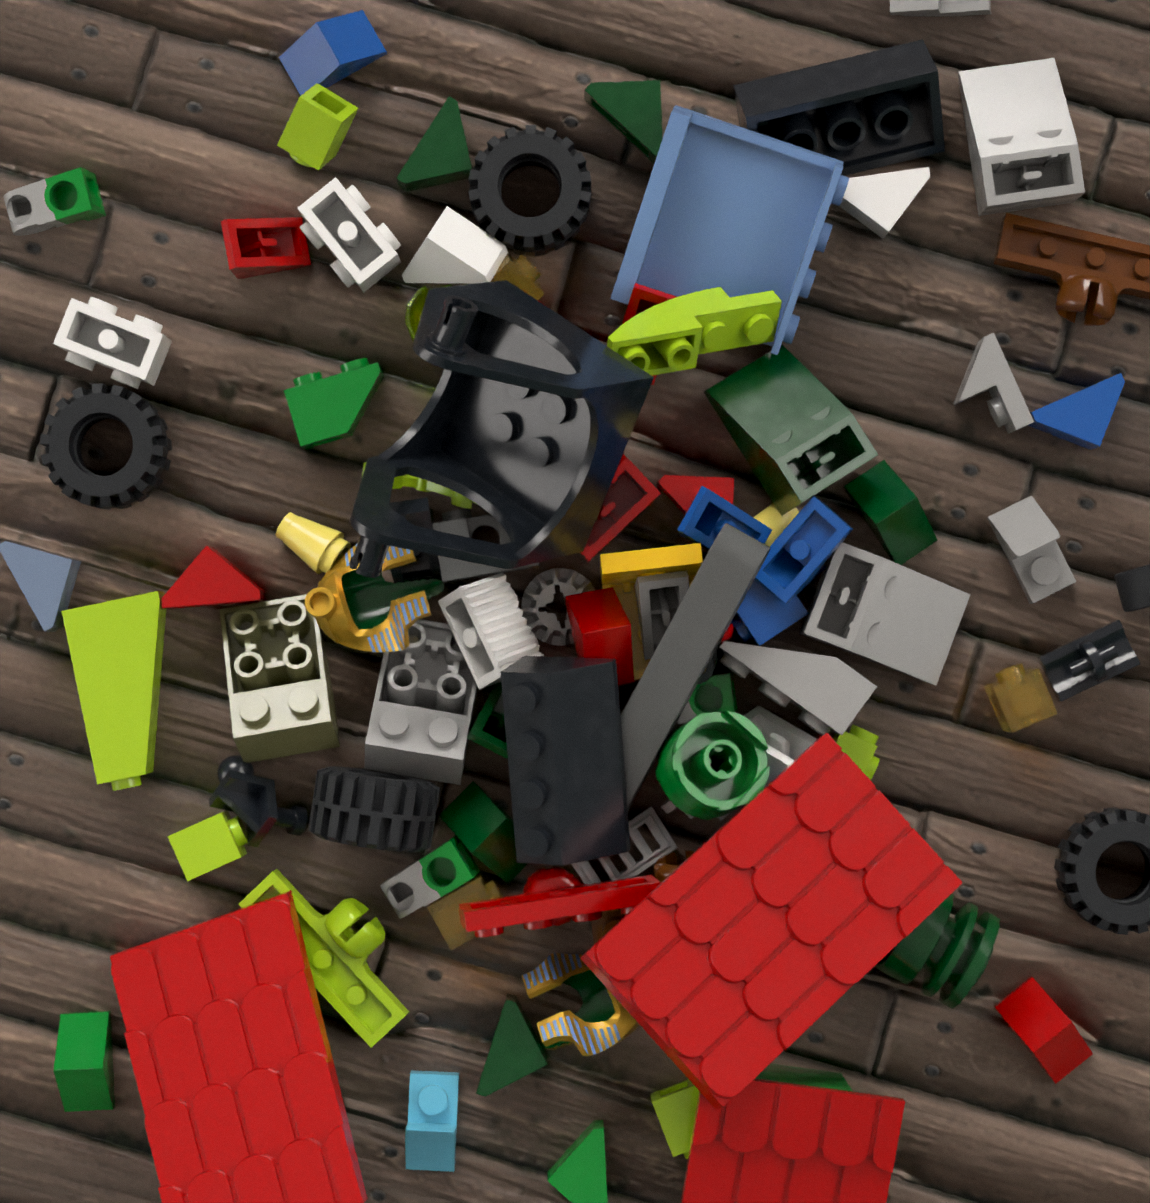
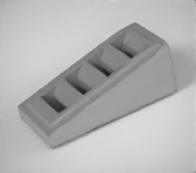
(633, 868)

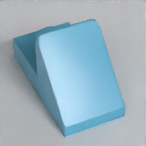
(432, 1121)

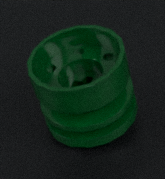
(948, 949)

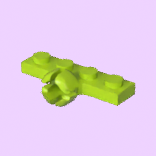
(340, 959)

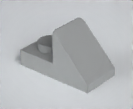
(991, 372)
(1032, 548)

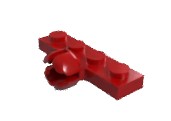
(554, 899)

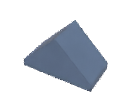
(44, 580)

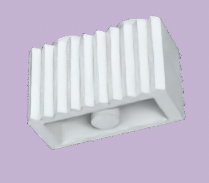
(489, 627)

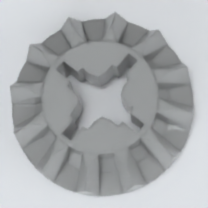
(541, 592)

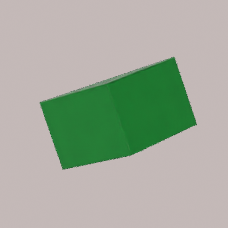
(85, 1061)
(582, 1168)

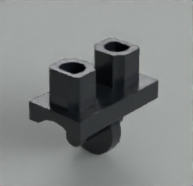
(1088, 660)

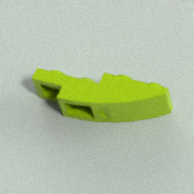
(693, 324)

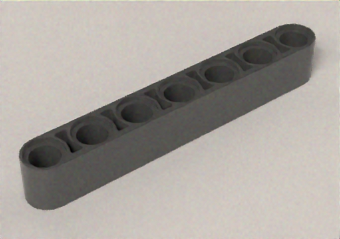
(687, 650)

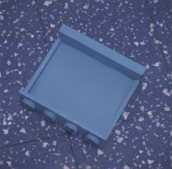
(731, 216)

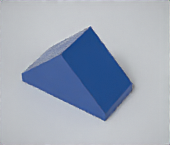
(332, 51)
(1082, 415)

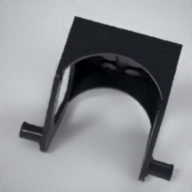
(518, 424)

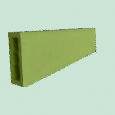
(118, 680)

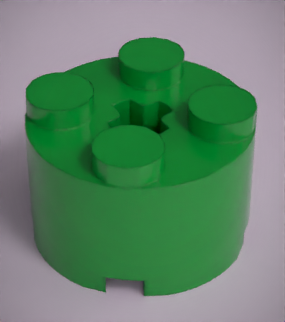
(737, 776)

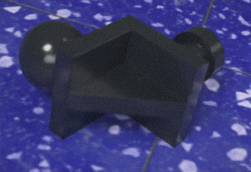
(254, 801)

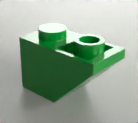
(333, 405)

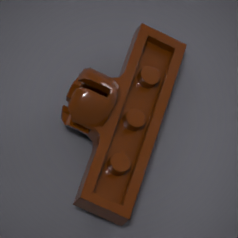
(1082, 262)

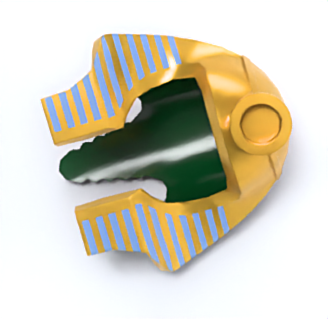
(367, 610)
(598, 1023)

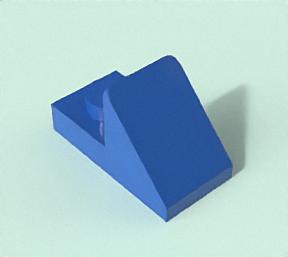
(710, 513)
(802, 550)

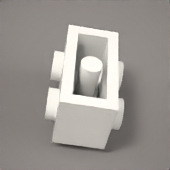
(339, 221)
(96, 335)

